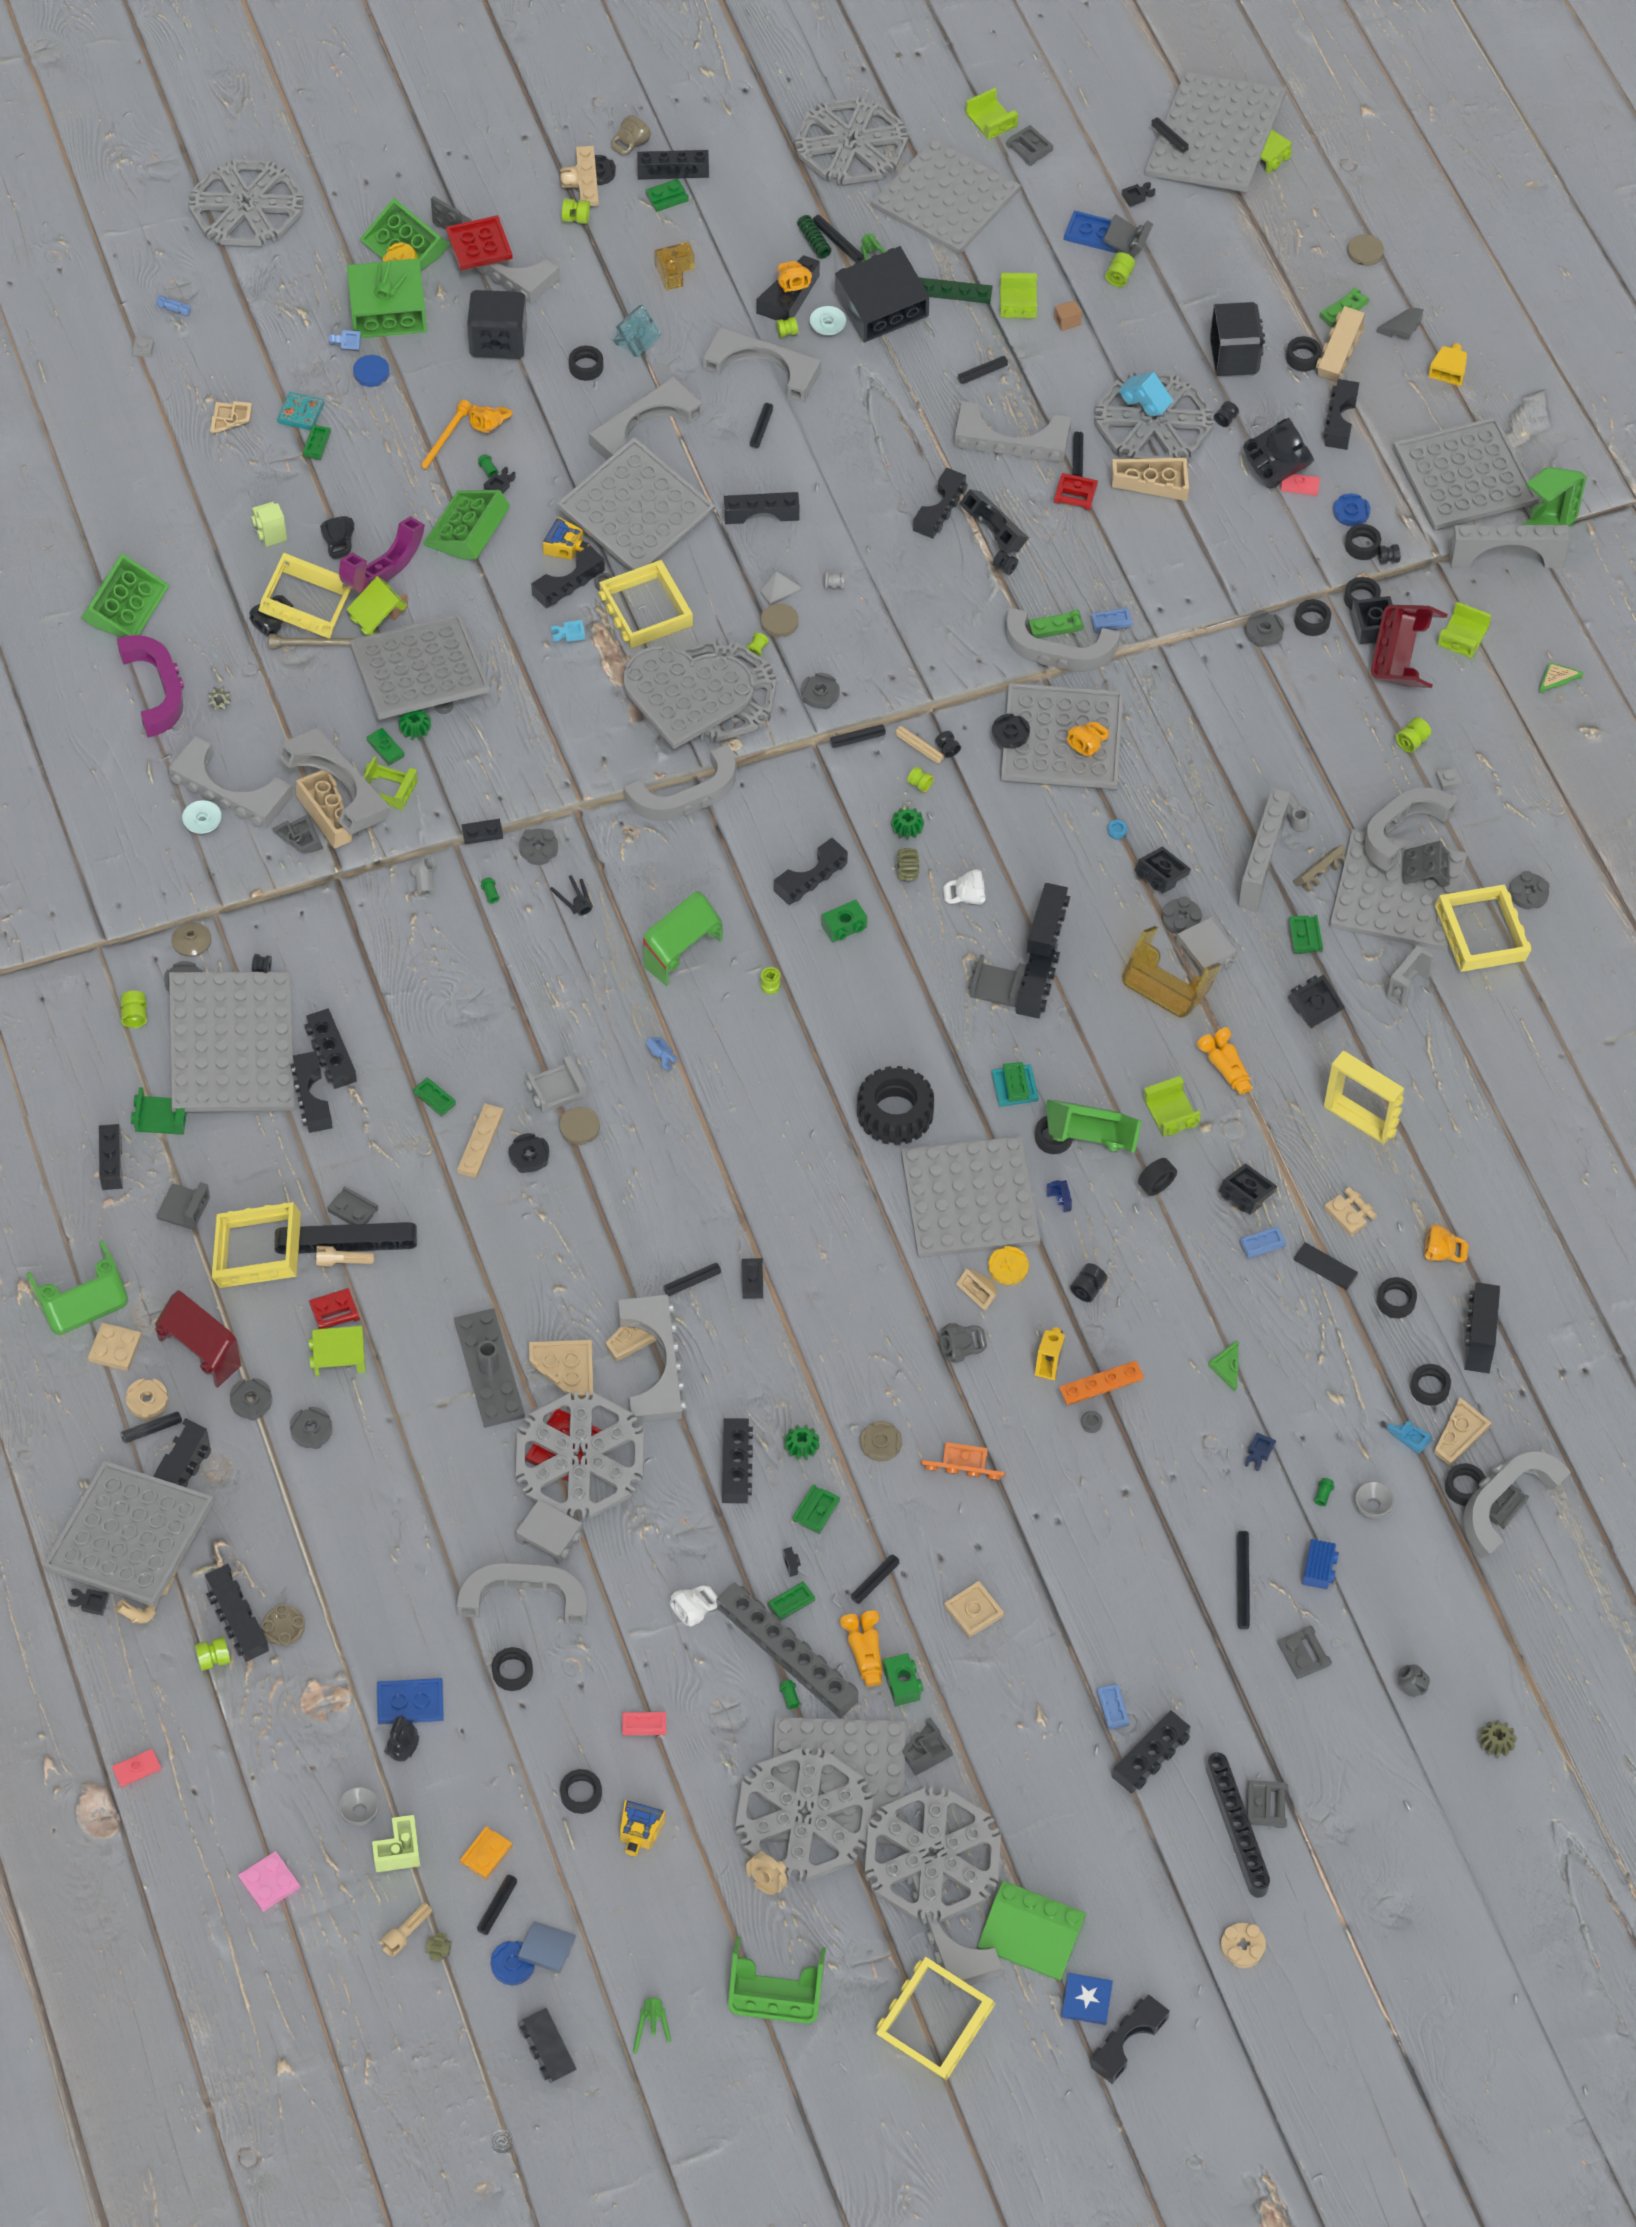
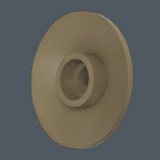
(191, 945)

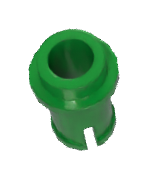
(486, 463)
(488, 886)
(1325, 1487)
(789, 1693)

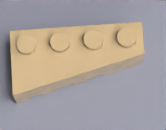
(1341, 344)
(1152, 476)
(324, 804)

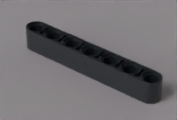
(351, 1237)
(1238, 1834)

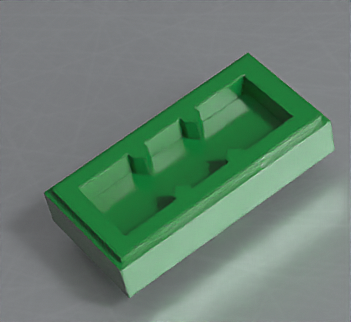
(316, 442)
(385, 746)
(1016, 1081)
(434, 1096)
(791, 1601)

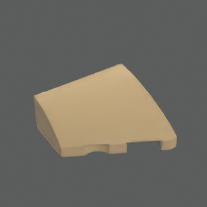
(230, 415)

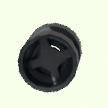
(1226, 414)
(1388, 554)
(1005, 562)
(949, 746)

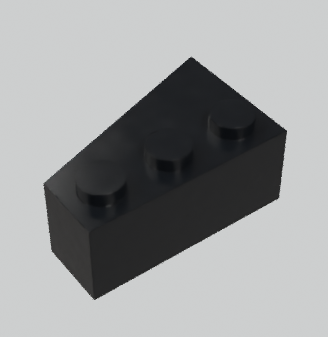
(186, 1455)
(546, 2046)

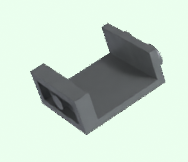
(996, 983)

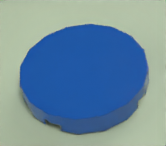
(371, 370)
(1351, 509)
(507, 1966)

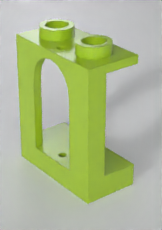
(407, 780)

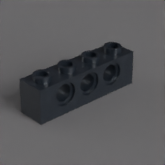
(673, 164)
(320, 1023)
(734, 1430)
(1171, 1726)

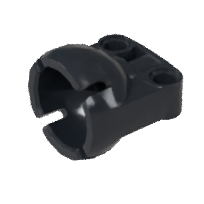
(1278, 453)

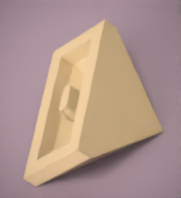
(978, 1288)

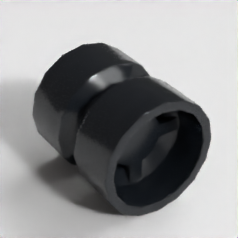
(1088, 1282)

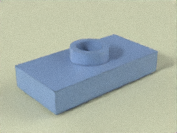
(1111, 619)
(1262, 1242)
(1112, 1706)

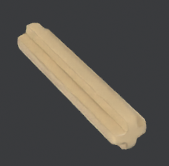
(919, 744)

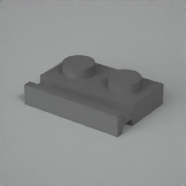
(352, 1207)
(1507, 1506)

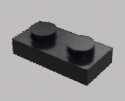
(482, 831)
(752, 1278)

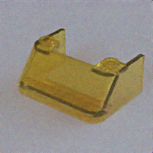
(1160, 986)

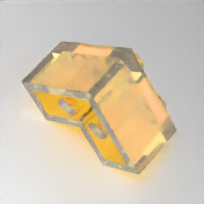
(672, 263)

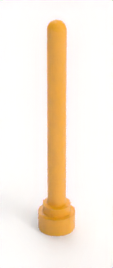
(463, 409)

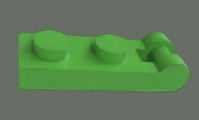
(1329, 314)
(1056, 624)

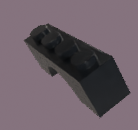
(1339, 429)
(782, 505)
(986, 511)
(930, 518)
(551, 589)
(793, 885)
(316, 1111)
(1147, 2018)

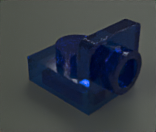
(1061, 1191)

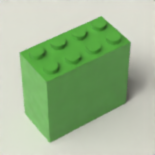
(391, 316)

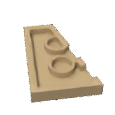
(627, 1341)
(1461, 1432)

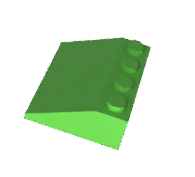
(400, 225)
(468, 523)
(125, 599)
(1032, 1930)

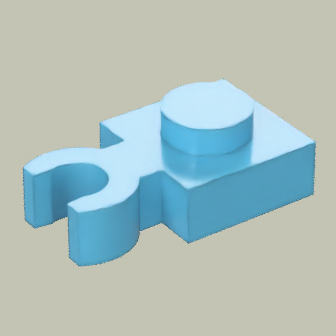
(571, 631)

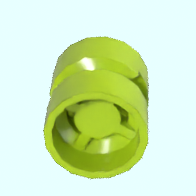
(582, 211)
(1120, 269)
(1414, 734)
(133, 1009)
(212, 1653)

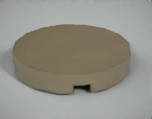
(1365, 250)
(779, 620)
(579, 1125)
(880, 1441)

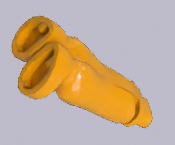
(1226, 1059)
(865, 1645)

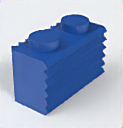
(1319, 1564)

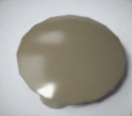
(283, 1625)

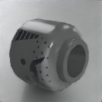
(1413, 1680)

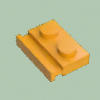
(486, 1852)

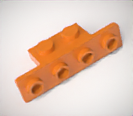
(1101, 1382)
(964, 1458)

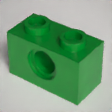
(850, 912)
(902, 1691)

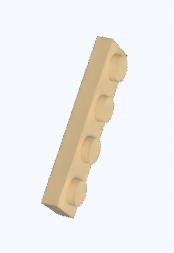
(480, 1140)

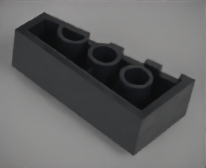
(778, 304)
(1048, 920)
(1036, 984)
(1482, 1327)
(235, 1613)

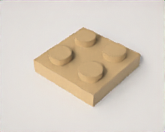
(115, 1346)
(973, 1609)

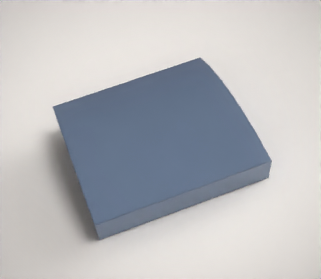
(546, 1947)

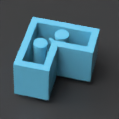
(1148, 391)

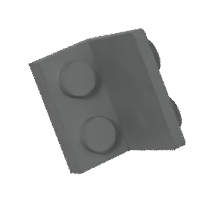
(446, 215)
(1127, 237)
(1427, 862)
(184, 1205)

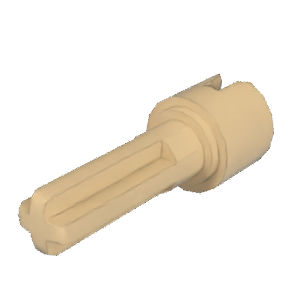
(328, 1256)
(396, 1939)

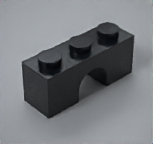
(110, 1157)

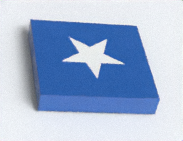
(1087, 1998)

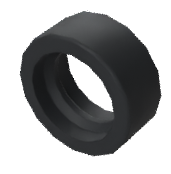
(1303, 343)
(586, 373)
(1362, 530)
(1360, 583)
(1310, 628)
(1049, 1146)
(1157, 1176)
(1398, 1284)
(1434, 1371)
(1461, 1470)
(507, 1654)
(575, 1776)

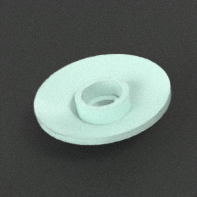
(828, 320)
(201, 811)

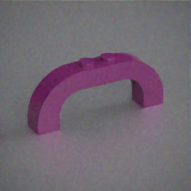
(358, 574)
(147, 649)

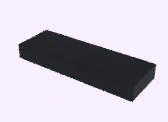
(1326, 1266)

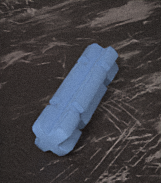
(173, 305)

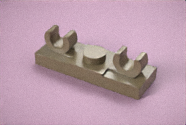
(1320, 868)

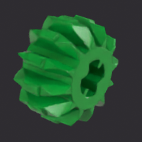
(414, 724)
(907, 823)
(793, 1440)

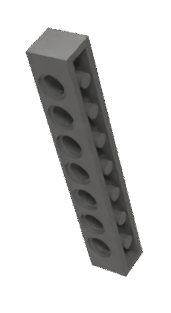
(837, 1702)

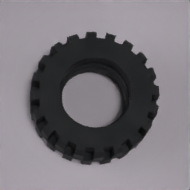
(895, 1083)

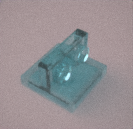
(637, 331)

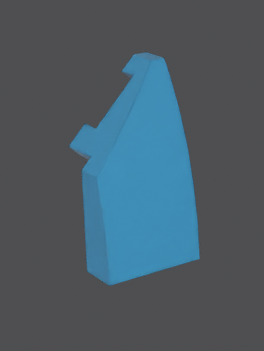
(1410, 1436)

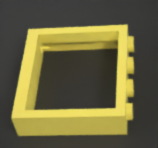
(314, 575)
(637, 577)
(1456, 939)
(1352, 1112)
(260, 1272)
(967, 2035)

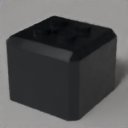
(497, 324)
(1236, 338)

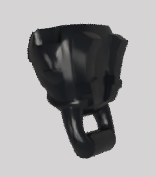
(338, 533)
(265, 623)
(402, 1739)

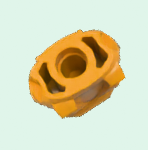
(793, 276)
(488, 418)
(1087, 737)
(1442, 1245)

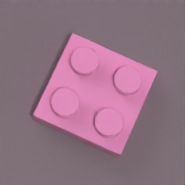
(269, 1881)

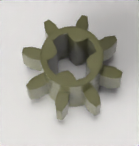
(214, 695)
(438, 1947)

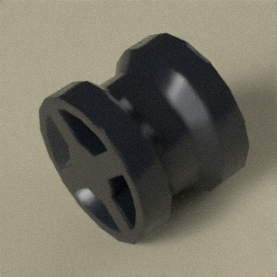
(261, 963)

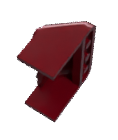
(1397, 641)
(201, 1335)

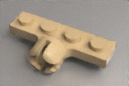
(583, 175)

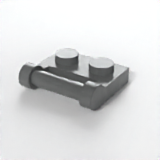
(1033, 141)
(1298, 1656)
(1259, 1803)

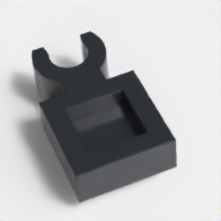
(1137, 194)
(500, 482)
(91, 1602)

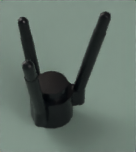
(582, 904)

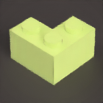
(270, 523)
(401, 1850)

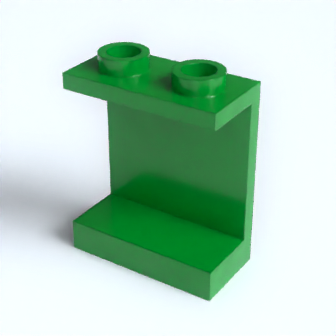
(156, 1115)

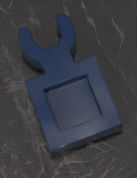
(1260, 1449)

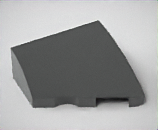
(1402, 324)
(300, 834)
(926, 1749)

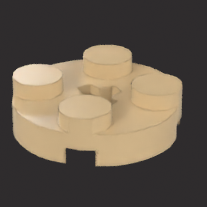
(149, 1409)
(767, 1872)
(1243, 1932)

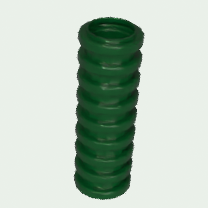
(814, 236)

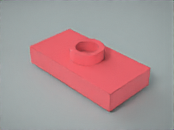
(1301, 484)
(643, 1723)
(136, 1768)

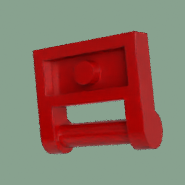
(1076, 486)
(331, 1305)

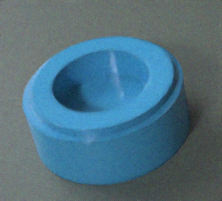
(1117, 829)

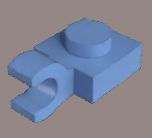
(349, 340)
(660, 1048)

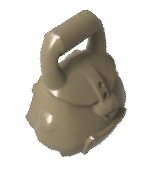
(632, 133)

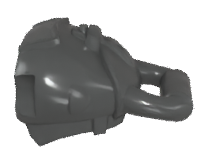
(959, 1343)

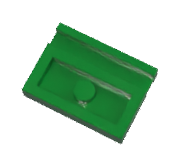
(667, 195)
(1305, 934)
(816, 1509)

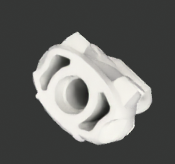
(968, 889)
(691, 1605)

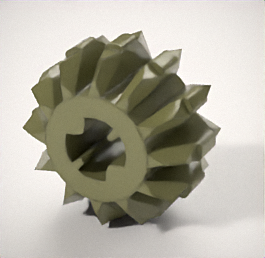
(907, 864)
(1505, 1738)

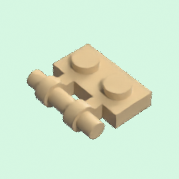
(1346, 1216)

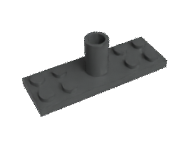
(489, 1367)

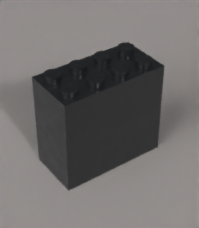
(882, 294)

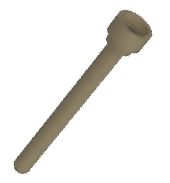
(276, 641)

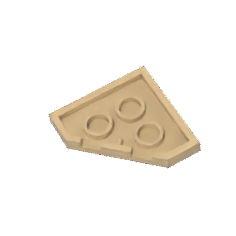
(565, 1364)

